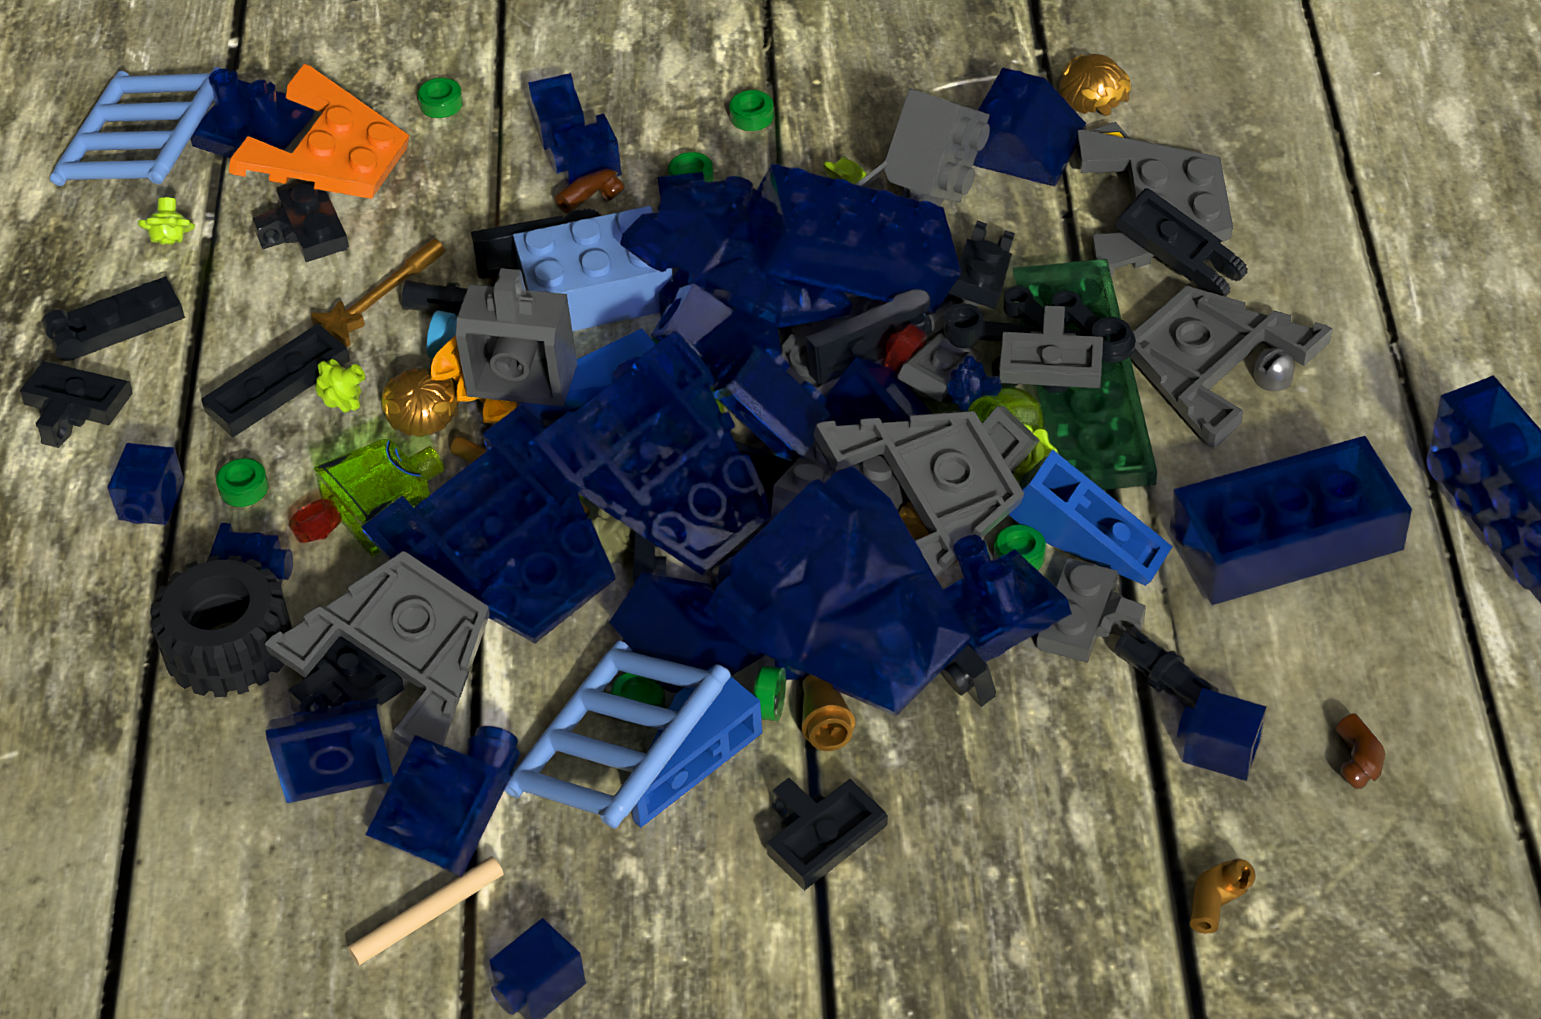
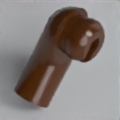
(586, 186)
(1366, 752)

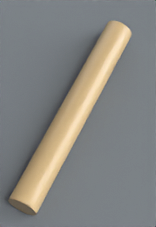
(425, 911)

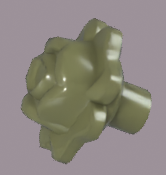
(615, 537)

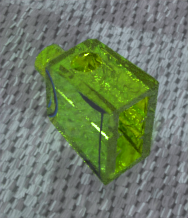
(374, 478)

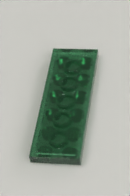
(1100, 427)

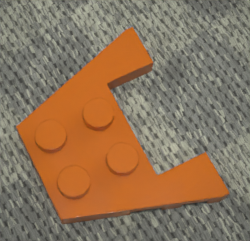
(343, 152)

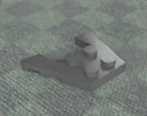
(1181, 177)
(1202, 339)
(944, 468)
(409, 624)

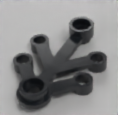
(966, 326)

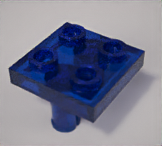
(246, 111)
(1002, 598)
(438, 805)

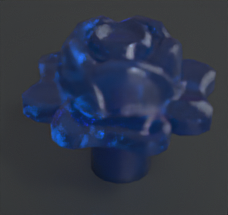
(971, 383)

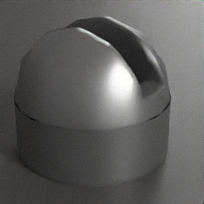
(1280, 370)

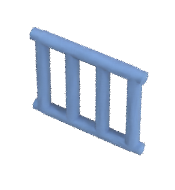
(107, 110)
(643, 766)

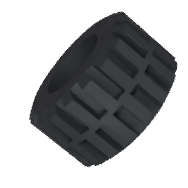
(211, 596)

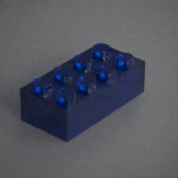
(851, 237)
(1491, 465)
(1289, 519)

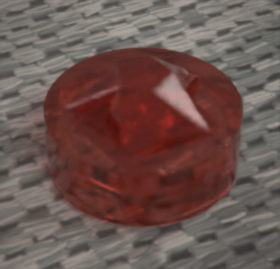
(903, 346)
(315, 521)

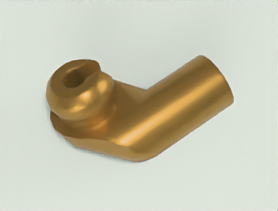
(1216, 889)

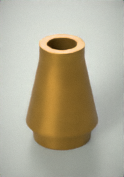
(826, 716)

